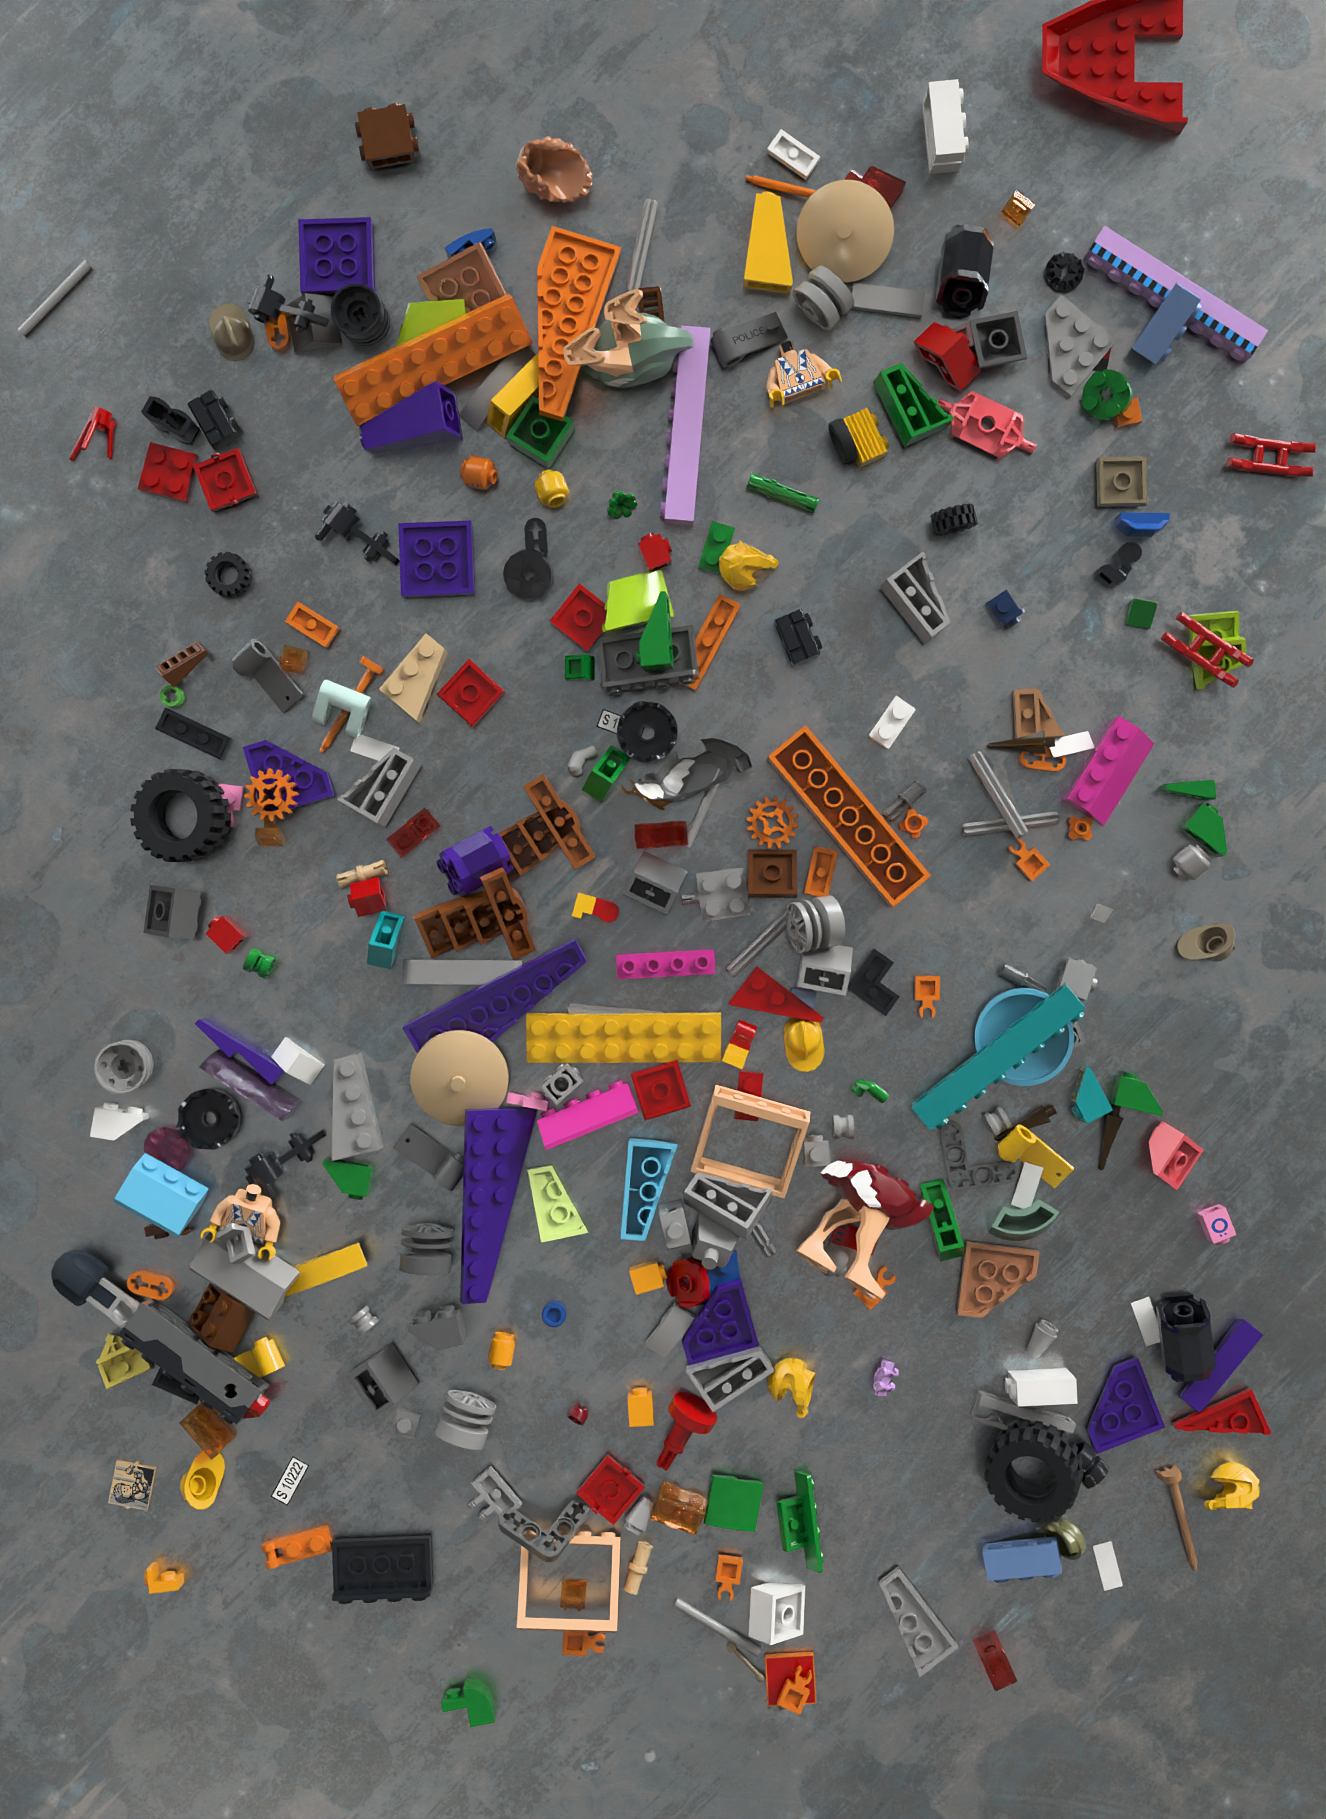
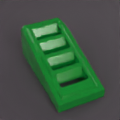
(1195, 789)

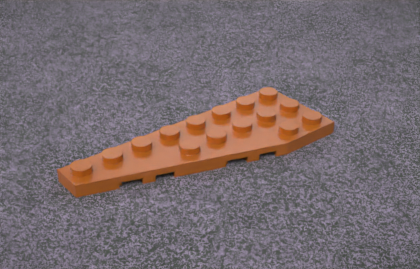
(571, 292)

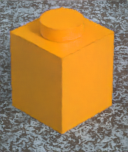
(647, 1276)
(640, 1407)

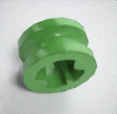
(164, 698)

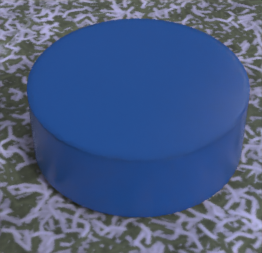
(554, 1314)

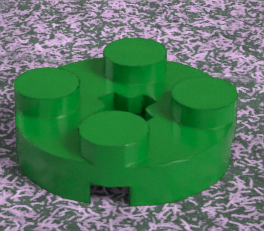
(1093, 397)

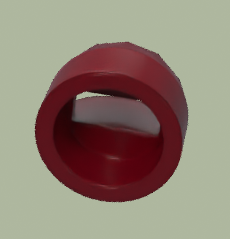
(577, 1415)

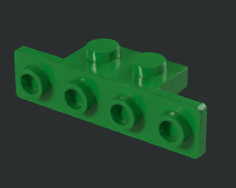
(799, 1522)

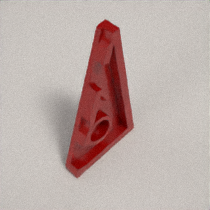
(766, 995)
(1234, 1414)

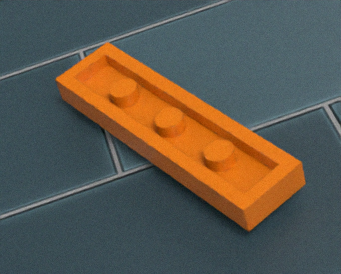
(713, 633)

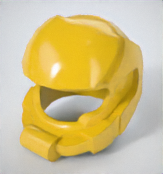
(739, 564)
(792, 1375)
(1239, 1487)

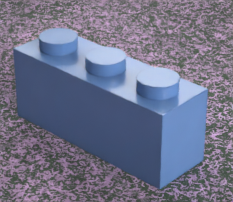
(1167, 323)
(1022, 1559)

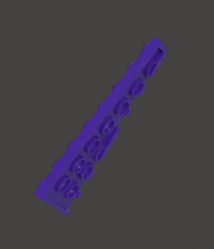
(500, 1002)
(491, 1171)

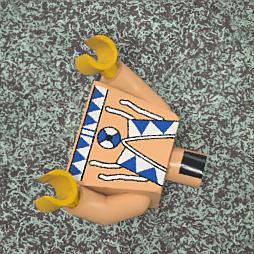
(798, 375)
(248, 1210)

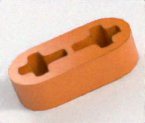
(283, 329)
(1041, 765)
(149, 1290)

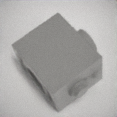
(1078, 977)
(552, 1087)

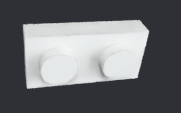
(793, 154)
(891, 722)

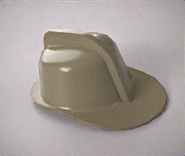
(231, 332)
(1208, 942)

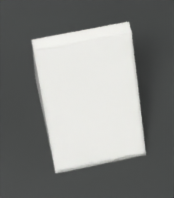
(1101, 913)

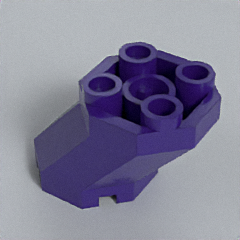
(472, 859)

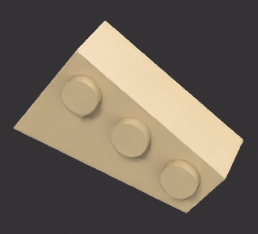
(415, 677)

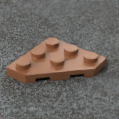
(465, 277)
(992, 1275)

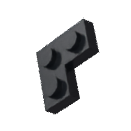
(867, 983)

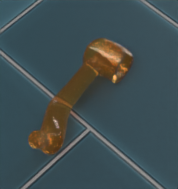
(657, 803)

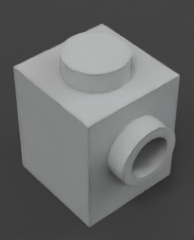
(816, 1151)

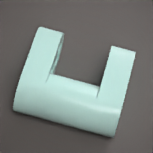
(345, 699)

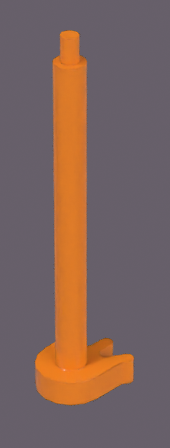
(789, 188)
(372, 668)

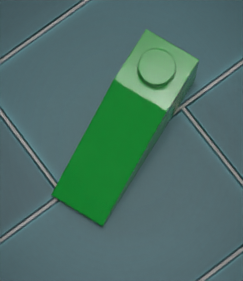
(656, 640)
(943, 1221)

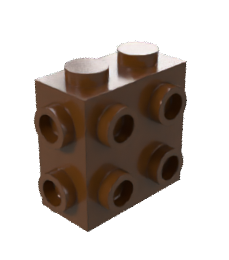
(386, 136)

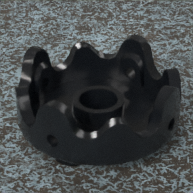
(642, 715)
(192, 1124)

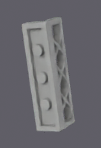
(1002, 1405)

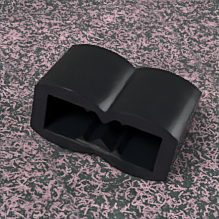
(170, 419)

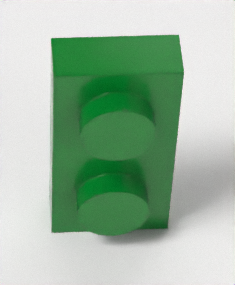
(717, 541)

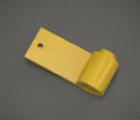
(1028, 1148)
(261, 1359)

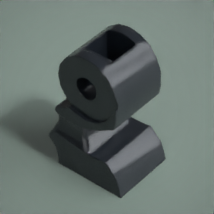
(1123, 558)

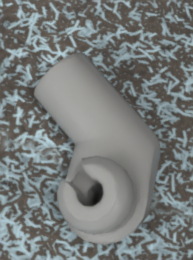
(578, 758)

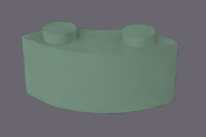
(1024, 1223)

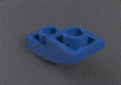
(485, 236)

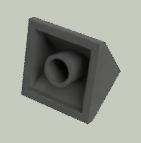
(316, 336)

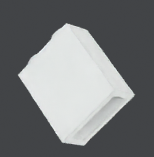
(1041, 1387)

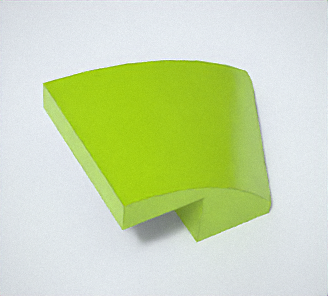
(428, 315)
(632, 600)
(1226, 627)

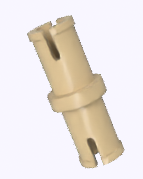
(362, 873)
(637, 1567)

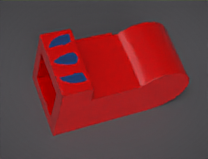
(846, 1236)

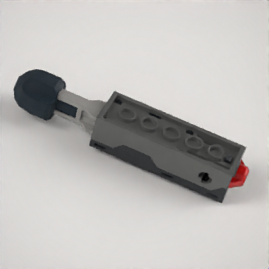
(164, 1340)

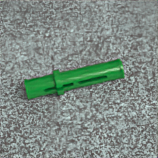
(781, 492)

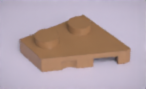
(1033, 715)

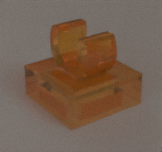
(1018, 208)
(293, 659)
(269, 835)
(573, 1595)

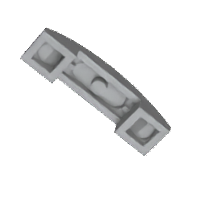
(477, 407)

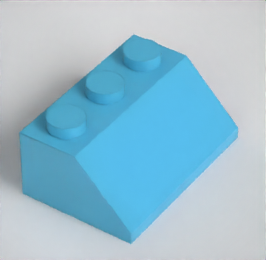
(161, 1195)

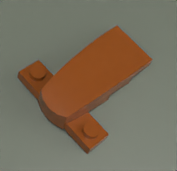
(545, 832)
(478, 919)

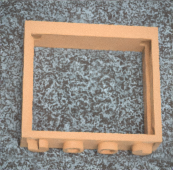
(760, 1108)
(573, 1625)

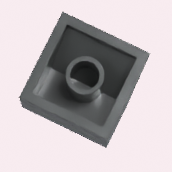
(172, 912)

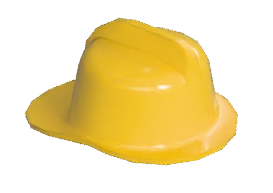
(803, 1044)
(202, 1480)

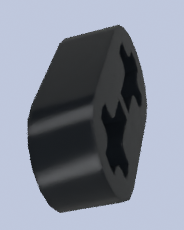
(542, 536)

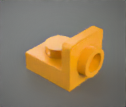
(165, 1582)

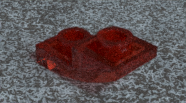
(413, 833)

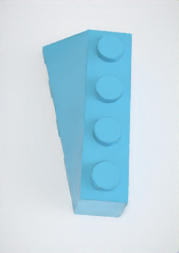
(645, 1176)

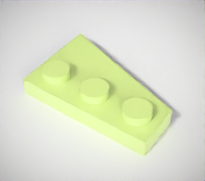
(552, 1206)

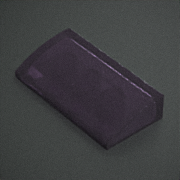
(251, 1085)

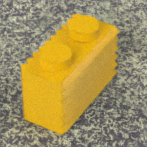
(868, 442)

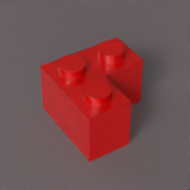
(949, 353)

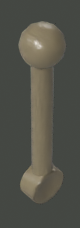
(731, 1647)

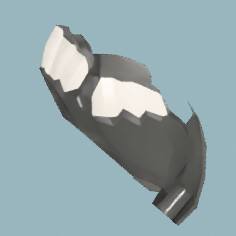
(689, 776)

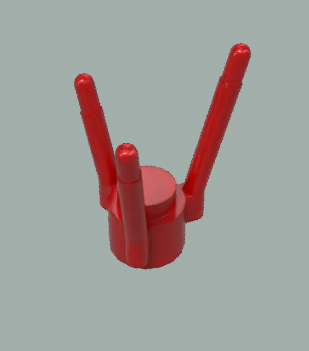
(98, 420)

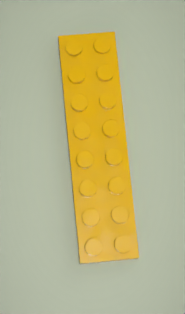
(623, 1037)

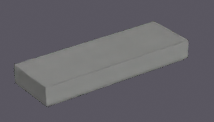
(888, 300)

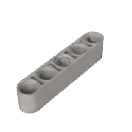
(455, 971)

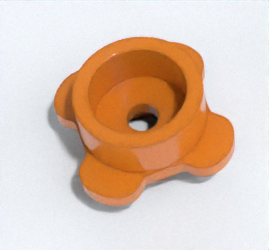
(918, 819)
(1075, 833)

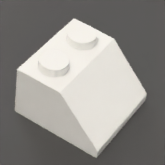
(776, 1612)

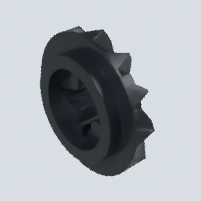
(1053, 273)

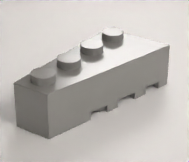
(353, 1113)

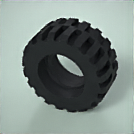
(150, 815)
(1025, 1498)

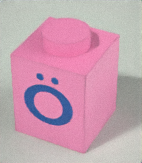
(1216, 1224)

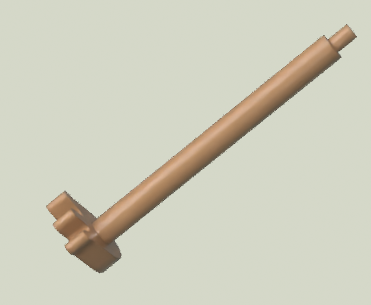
(1172, 1477)

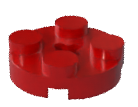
(699, 1282)

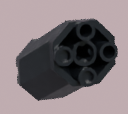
(964, 270)
(1185, 1337)

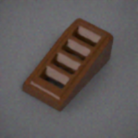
(652, 292)
(181, 663)

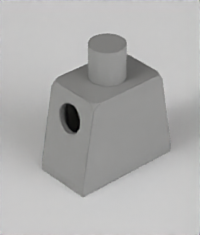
(674, 1224)
(712, 1242)

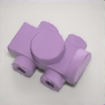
(882, 1378)

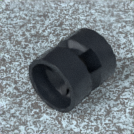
(1094, 1467)

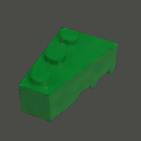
(909, 405)

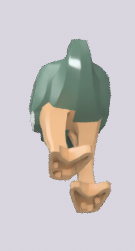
(629, 346)

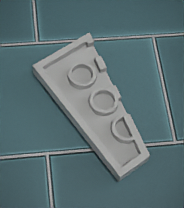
(920, 1628)

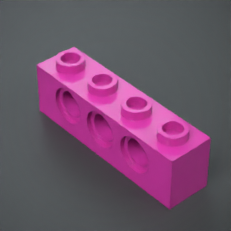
(665, 964)

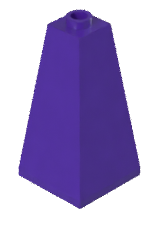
(417, 421)

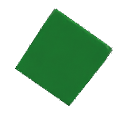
(1141, 613)
(579, 667)

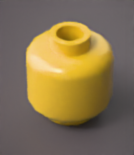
(551, 488)

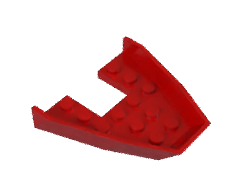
(1095, 57)

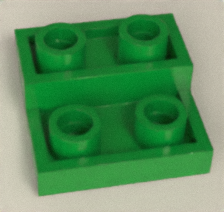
(733, 1503)

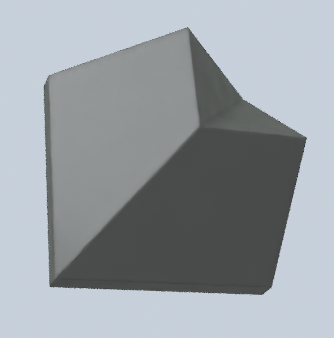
(998, 339)

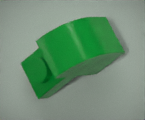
(476, 1698)

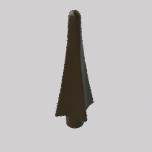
(1032, 743)
(1037, 1117)
(1111, 1125)

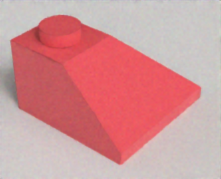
(1172, 1154)

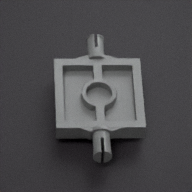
(721, 894)

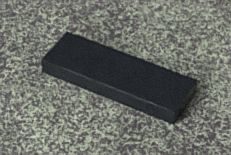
(193, 733)

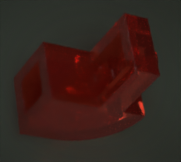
(661, 835)

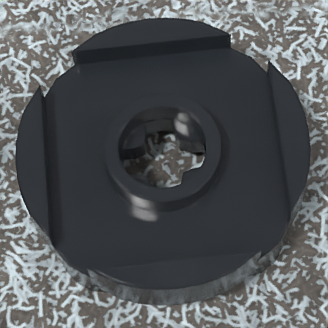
(538, 565)

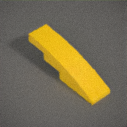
(328, 1268)

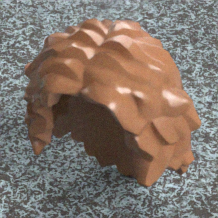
(553, 170)

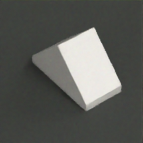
(297, 1061)

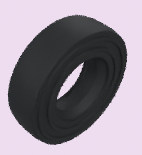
(842, 440)

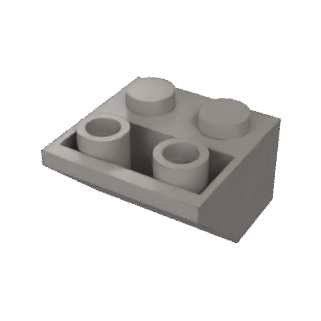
(826, 969)

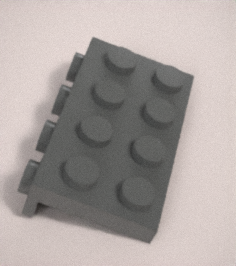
(622, 672)

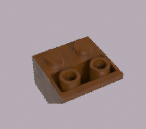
(220, 1319)

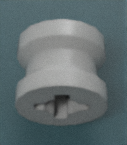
(997, 1121)
(843, 1126)
(363, 1320)

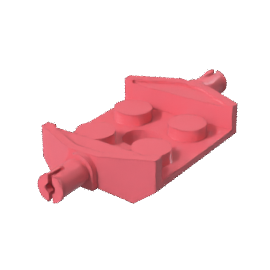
(999, 440)

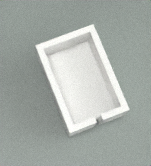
(944, 126)

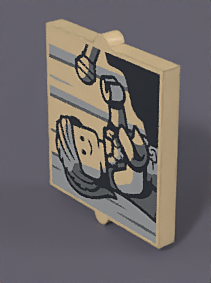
(132, 1485)

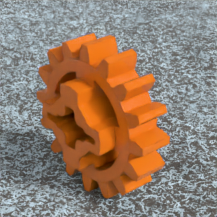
(263, 802)
(783, 829)

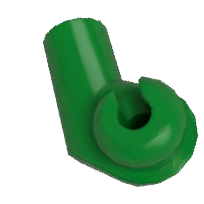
(871, 1088)

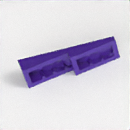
(232, 1046)
(1228, 1355)

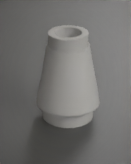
(1041, 1338)
(639, 1516)

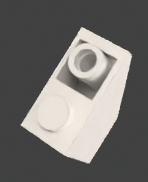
(114, 1123)

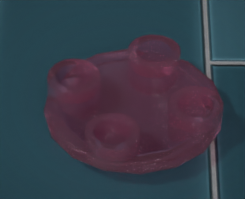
(167, 1147)

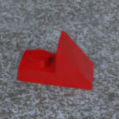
(751, 1084)

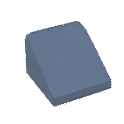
(806, 995)

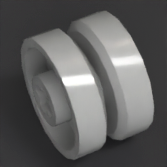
(823, 297)

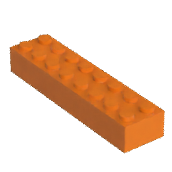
(433, 356)
(848, 817)

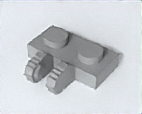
(495, 1492)

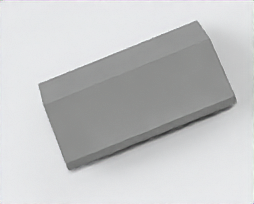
(254, 1282)

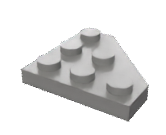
(1073, 345)

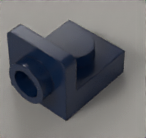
(1004, 610)

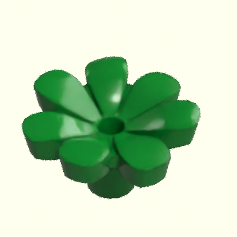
(621, 504)

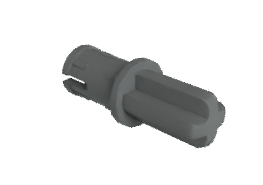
(905, 801)
(1020, 979)

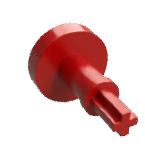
(691, 1416)

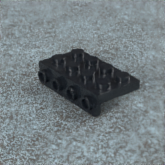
(382, 1569)

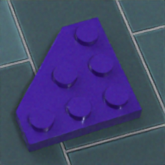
(311, 781)
(721, 1325)
(1124, 1408)

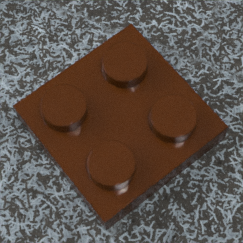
(772, 873)

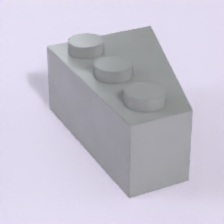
(728, 1203)

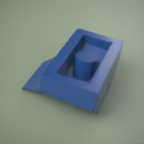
(1141, 524)

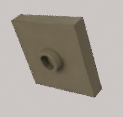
(1121, 481)

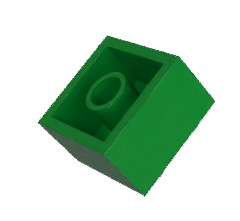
(539, 435)

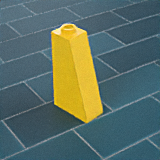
(768, 253)
(513, 397)

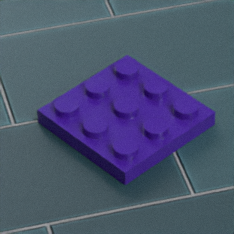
(335, 254)
(436, 558)

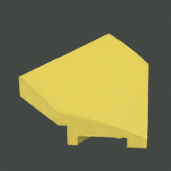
(119, 1362)

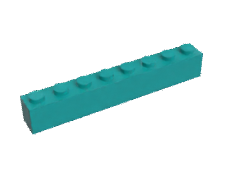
(998, 1056)

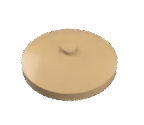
(846, 229)
(458, 1074)

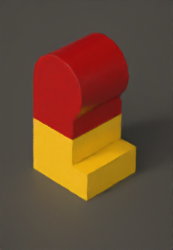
(604, 909)
(739, 1044)

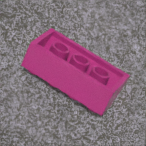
(1109, 770)
(587, 1115)

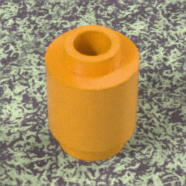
(501, 1350)

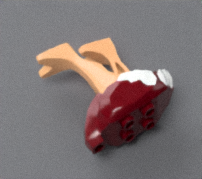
(875, 1200)

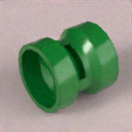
(259, 963)

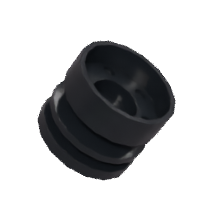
(354, 302)

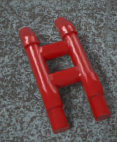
(1283, 449)
(1222, 648)

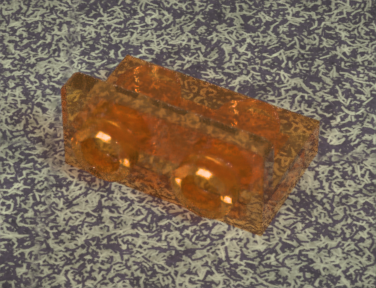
(207, 1430)
(679, 1508)

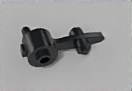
(268, 305)
(343, 522)
(266, 1169)

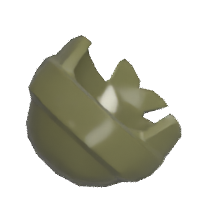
(1069, 1537)

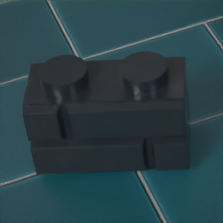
(214, 420)
(797, 637)

